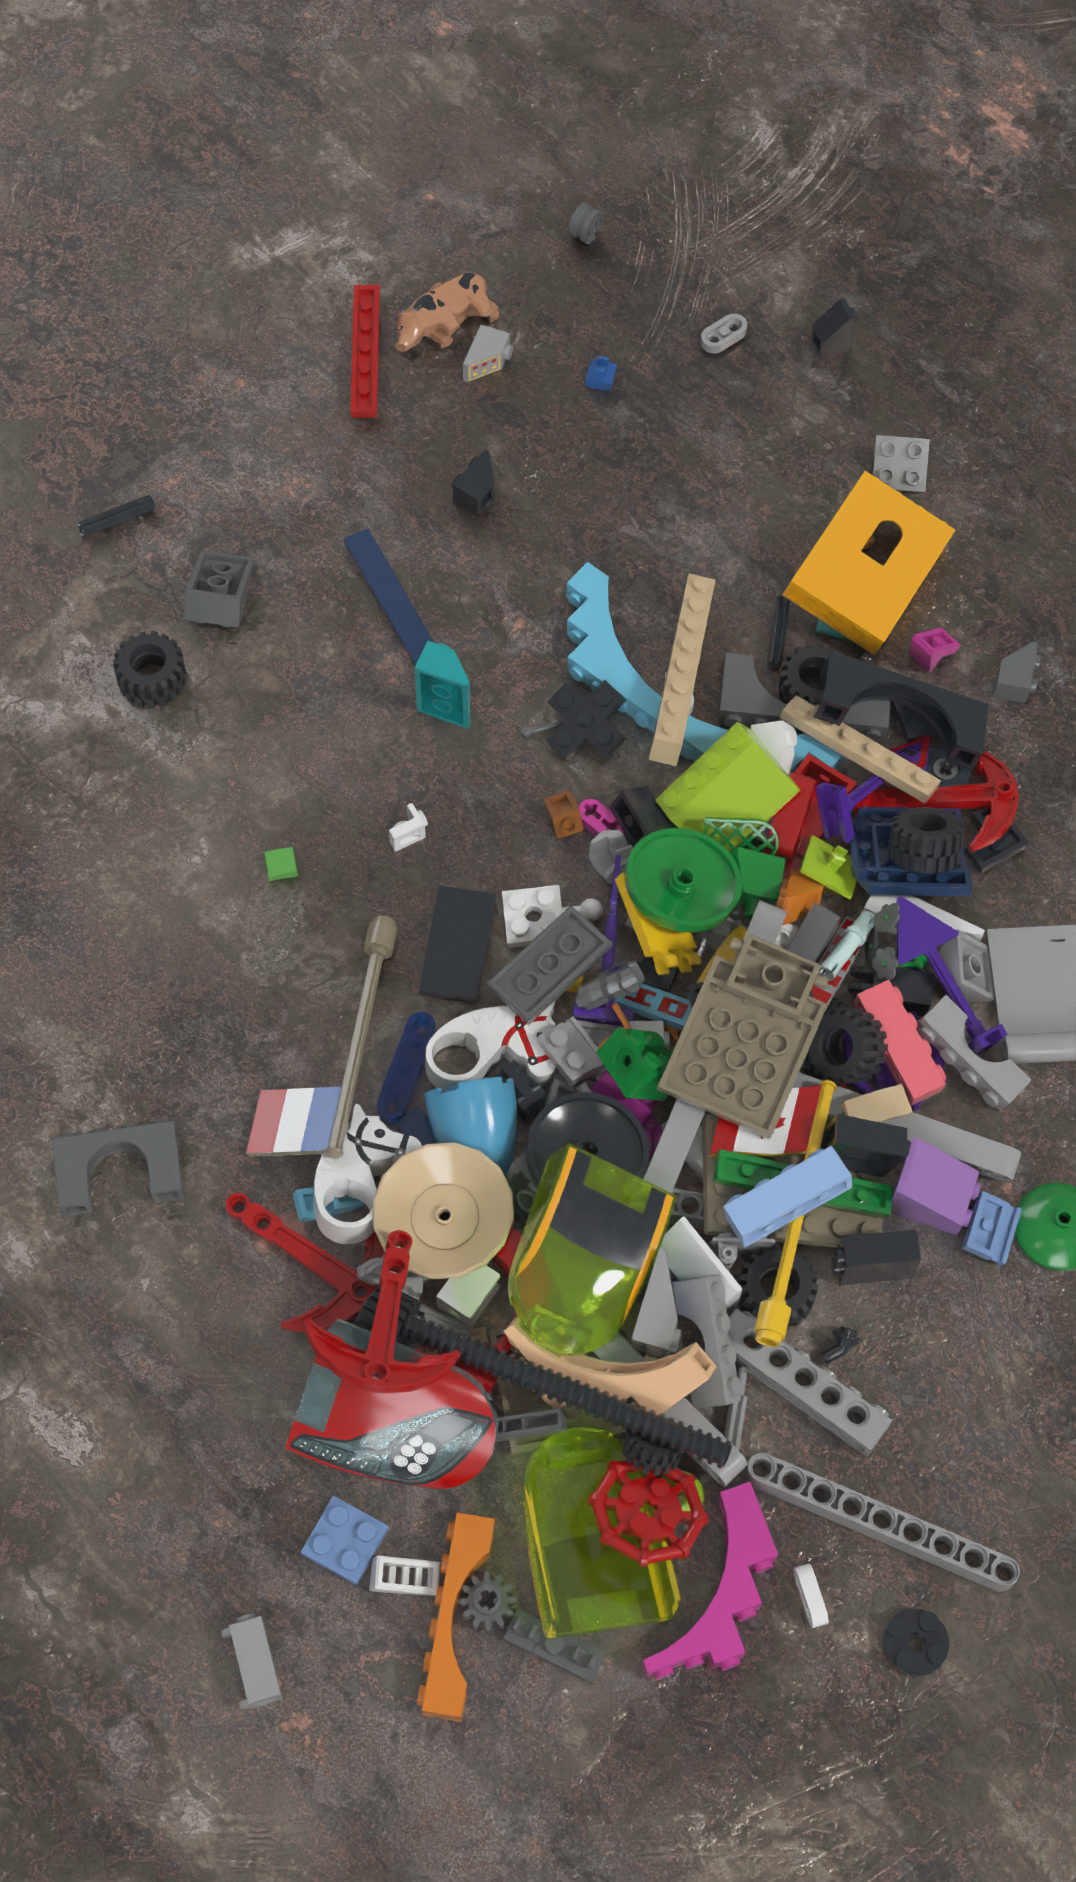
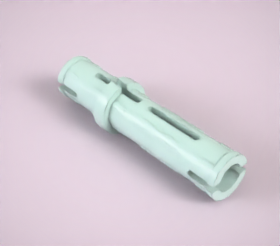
(852, 938)

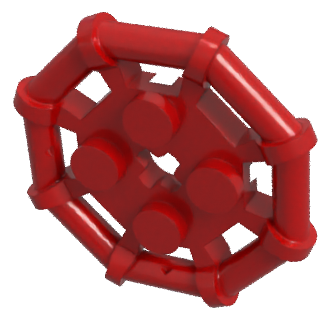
(637, 1524)

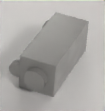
(254, 1661)

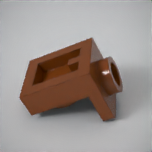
(564, 814)

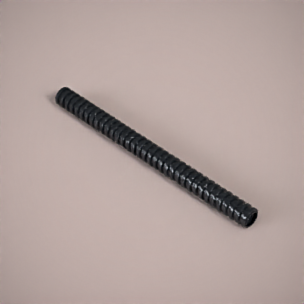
(567, 1391)

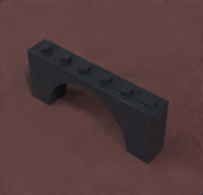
(955, 717)

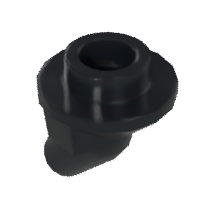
(846, 1339)

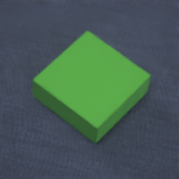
(281, 864)

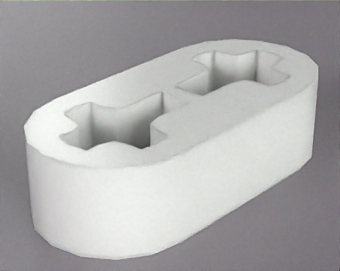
(810, 1595)

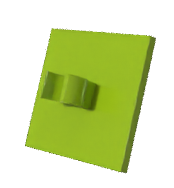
(829, 866)

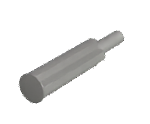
(736, 1413)

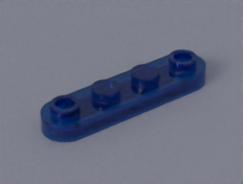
(405, 1067)

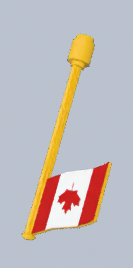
(796, 1132)

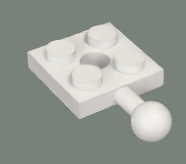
(543, 900)

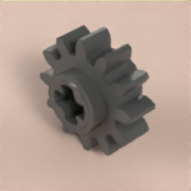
(500, 1603)

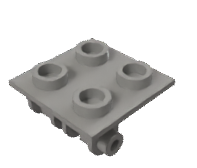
(901, 462)
(727, 1248)

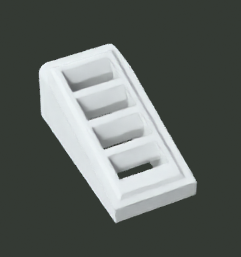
(376, 1576)

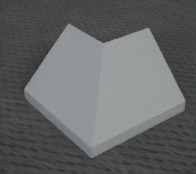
(970, 967)

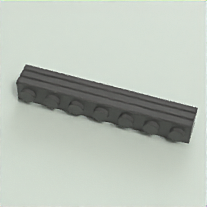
(531, 1424)

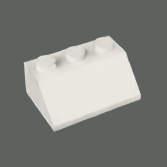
(692, 1258)

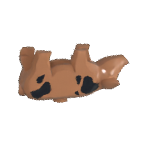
(443, 309)

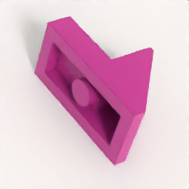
(932, 645)

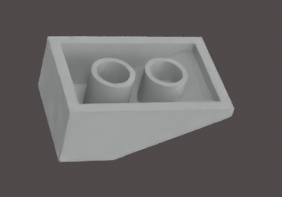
(657, 1321)

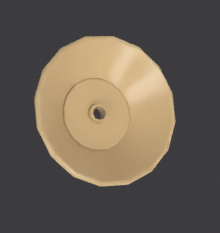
(451, 1181)

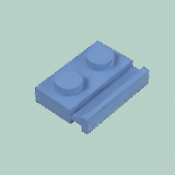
(991, 1228)

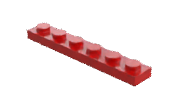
(365, 351)

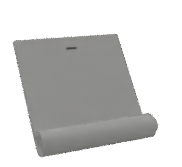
(1035, 991)

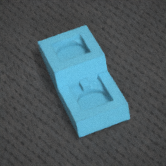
(305, 1204)

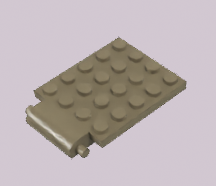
(747, 1035)

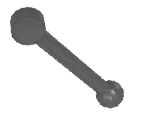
(526, 731)

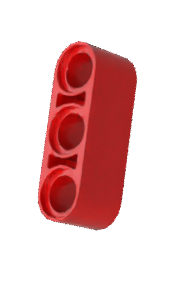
(792, 818)

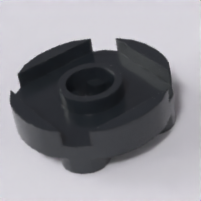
(905, 1658)

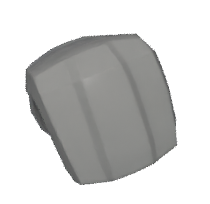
(603, 852)

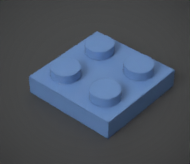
(345, 1540)

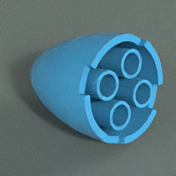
(477, 1116)

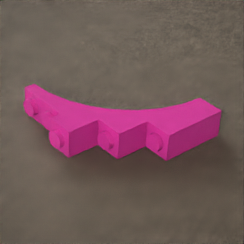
(715, 1634)

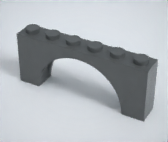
(750, 704)

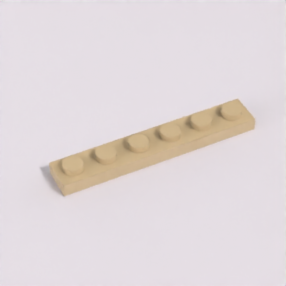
(862, 750)

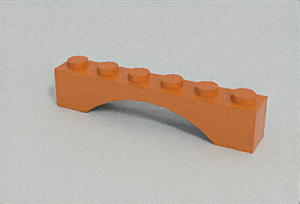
(445, 1686)

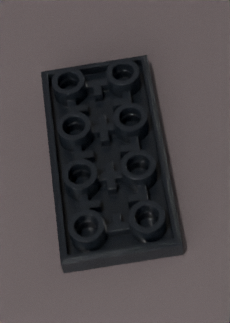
(457, 944)

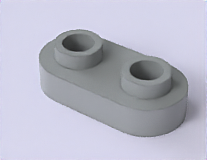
(721, 333)

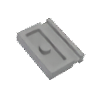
(571, 1051)

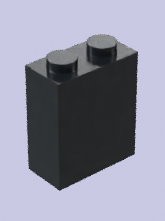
(876, 1257)

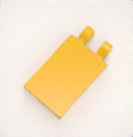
(665, 945)

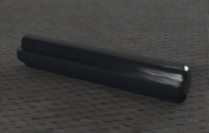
(116, 515)
(778, 632)

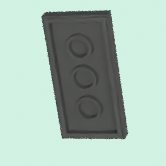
(549, 965)

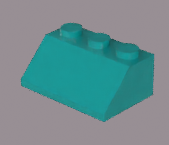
(442, 685)

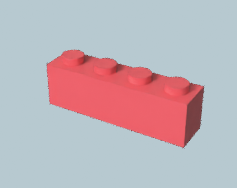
(907, 1053)

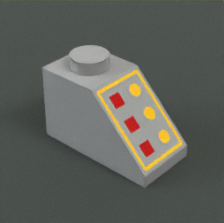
(487, 353)

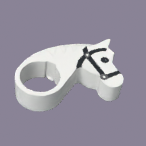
(368, 1152)

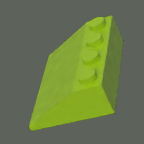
(729, 781)

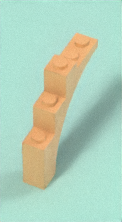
(651, 1383)

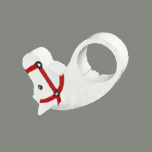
(493, 1035)

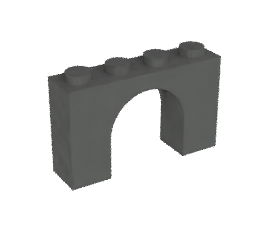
(79, 1154)

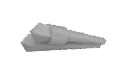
(441, 1318)

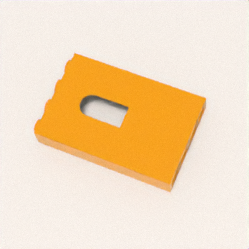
(853, 589)

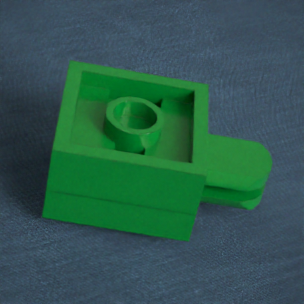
(636, 1062)

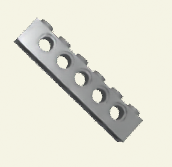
(808, 1398)

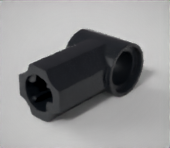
(529, 1096)

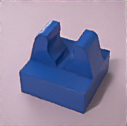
(601, 373)

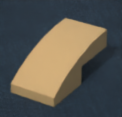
(879, 1105)

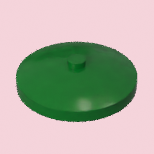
(683, 880)

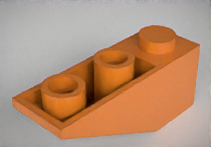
(798, 896)

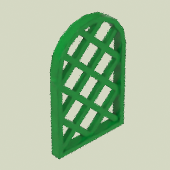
(729, 821)

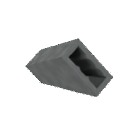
(815, 933)

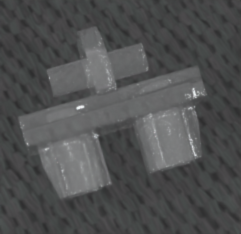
(711, 938)

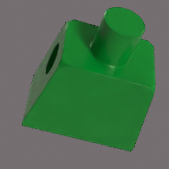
(760, 878)

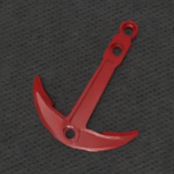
(997, 794)
(331, 1270)
(378, 1359)

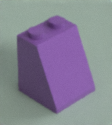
(935, 1188)

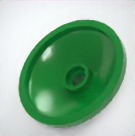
(1040, 1230)

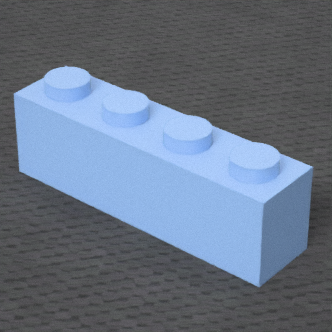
(787, 1196)

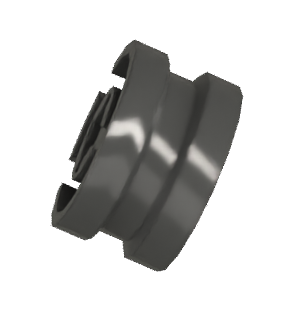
(585, 223)

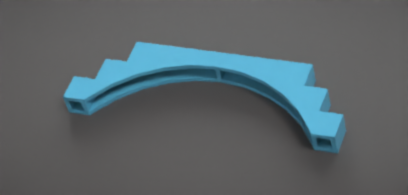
(602, 658)

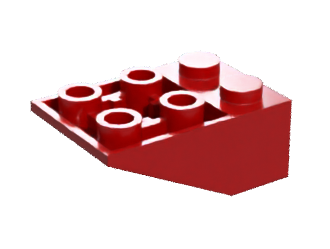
(823, 773)

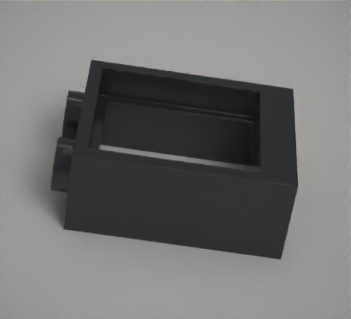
(866, 1144)

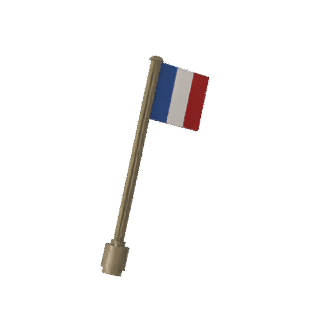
(318, 1117)

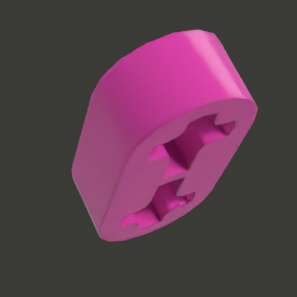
(602, 819)

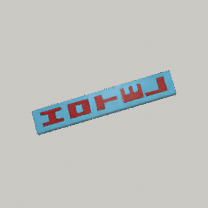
(657, 1005)

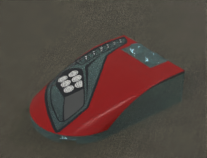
(408, 1438)

